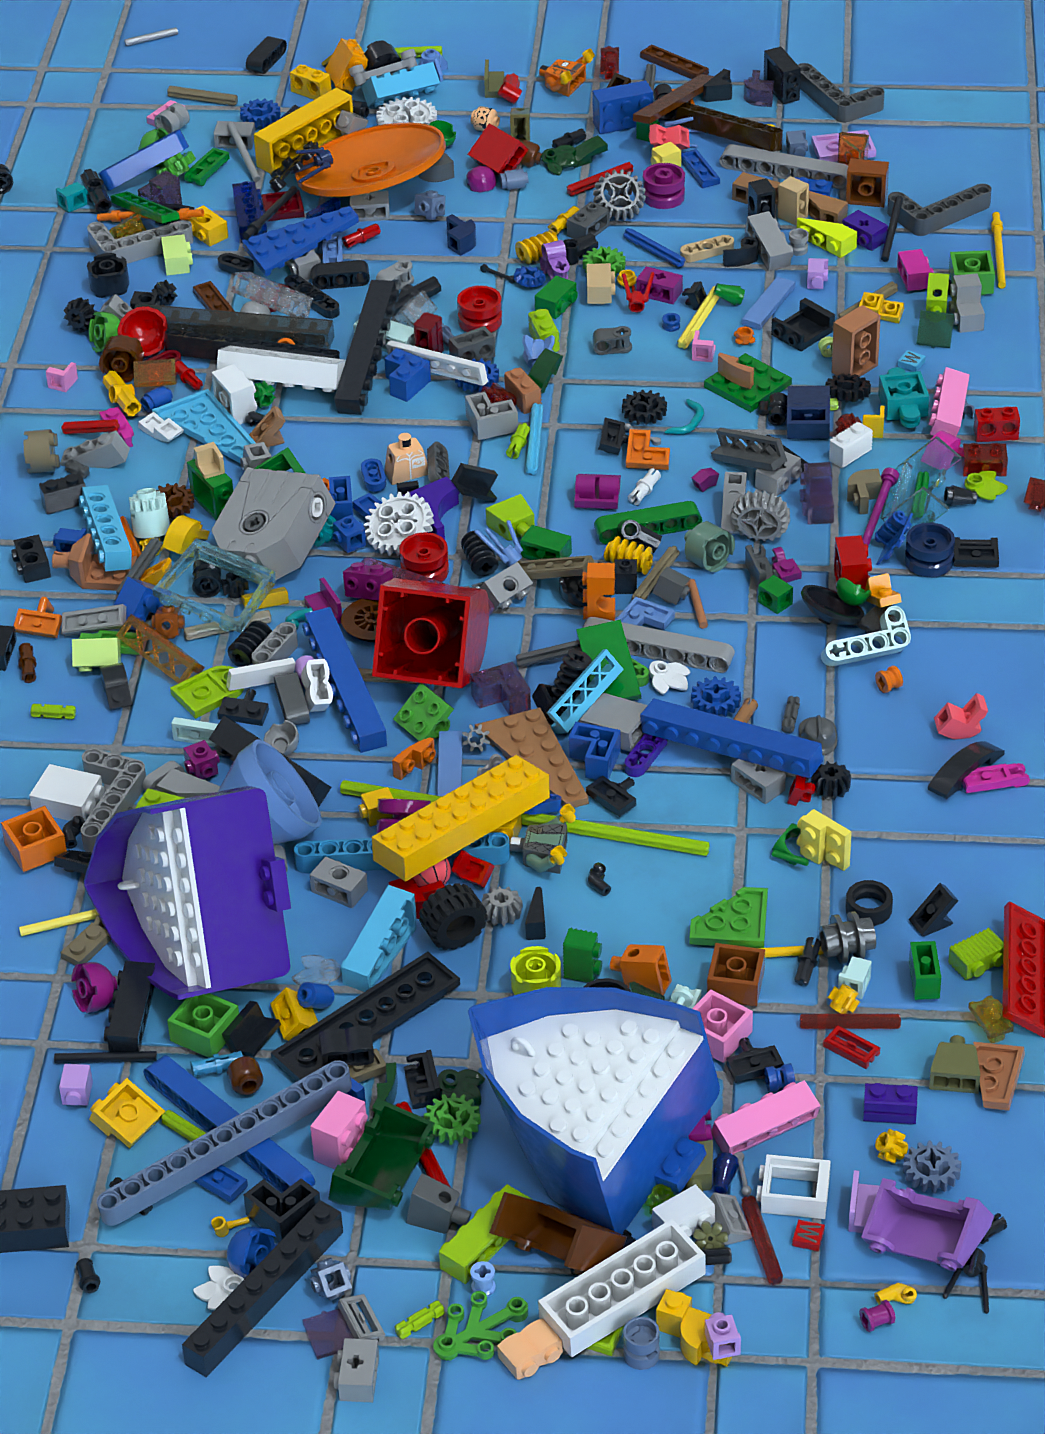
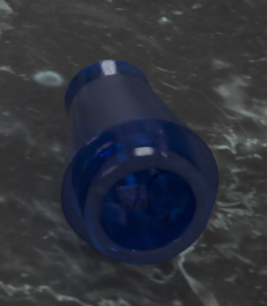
(724, 1170)

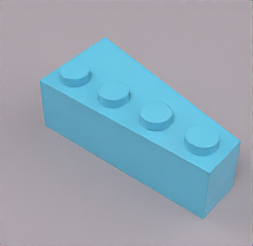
(401, 84)
(380, 939)

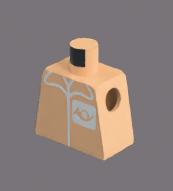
(405, 460)

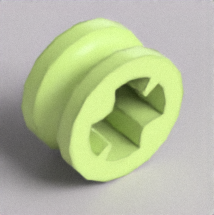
(823, 343)

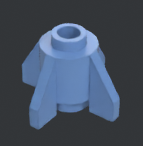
(434, 56)
(534, 348)

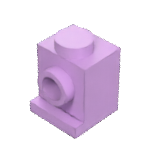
(817, 273)
(720, 1331)

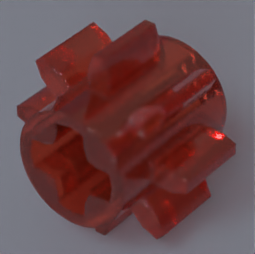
(845, 422)

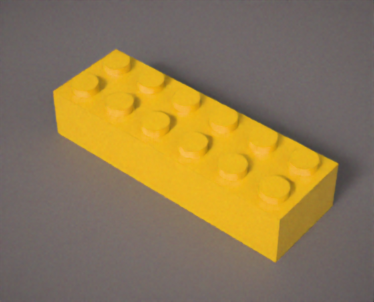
(309, 123)

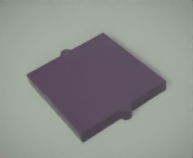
(327, 1332)

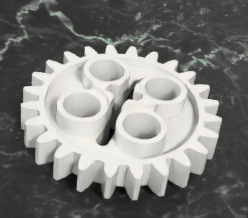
(406, 111)
(397, 520)

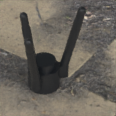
(973, 1267)

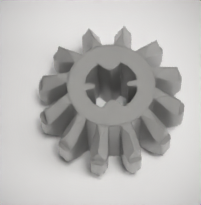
(502, 905)

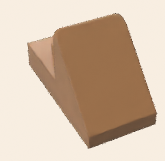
(268, 428)

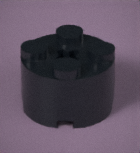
(380, 54)
(108, 275)

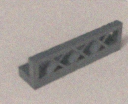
(751, 454)

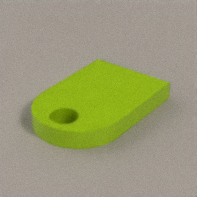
(204, 691)

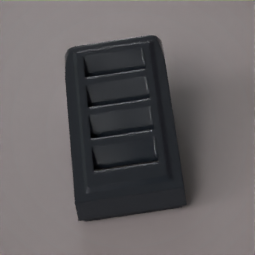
(535, 919)

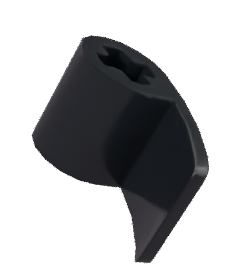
(743, 256)

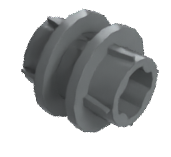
(847, 937)

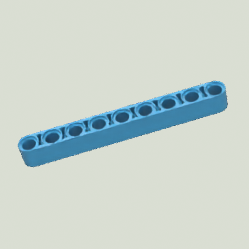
(359, 853)

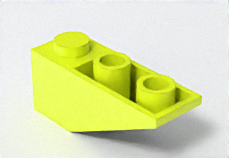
(830, 236)

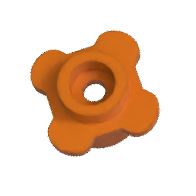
(744, 335)

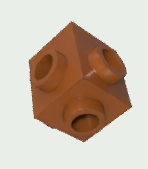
(173, 616)

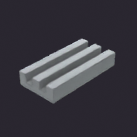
(356, 1319)

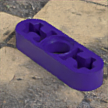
(645, 760)

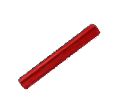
(589, 183)

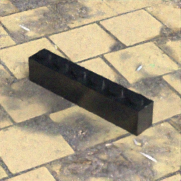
(233, 738)

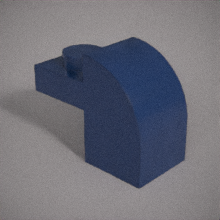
(460, 234)

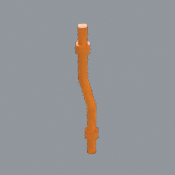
(117, 215)

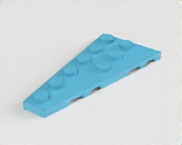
(207, 422)

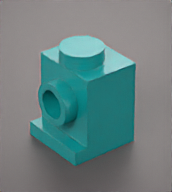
(72, 197)

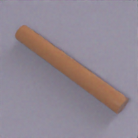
(697, 604)

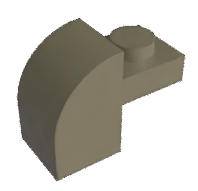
(862, 487)

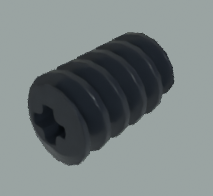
(479, 555)
(242, 648)
(570, 670)

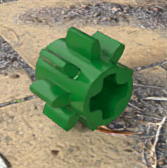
(263, 394)

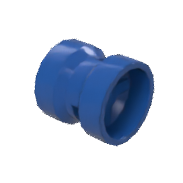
(778, 1077)

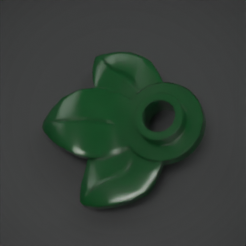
(559, 158)
(465, 1083)

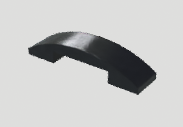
(960, 765)

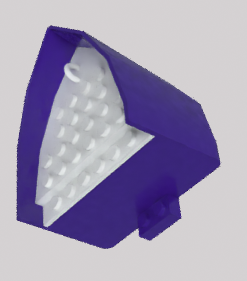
(199, 888)

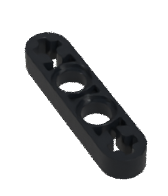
(327, 307)

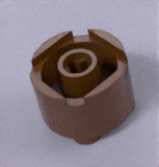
(119, 356)

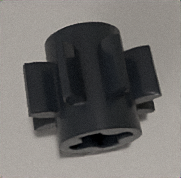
(165, 292)
(234, 585)

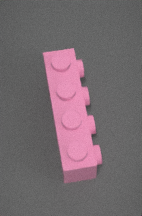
(949, 402)
(765, 1118)

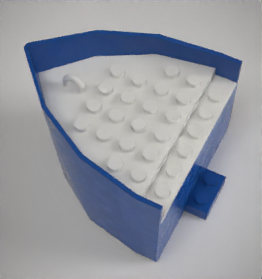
(599, 1092)

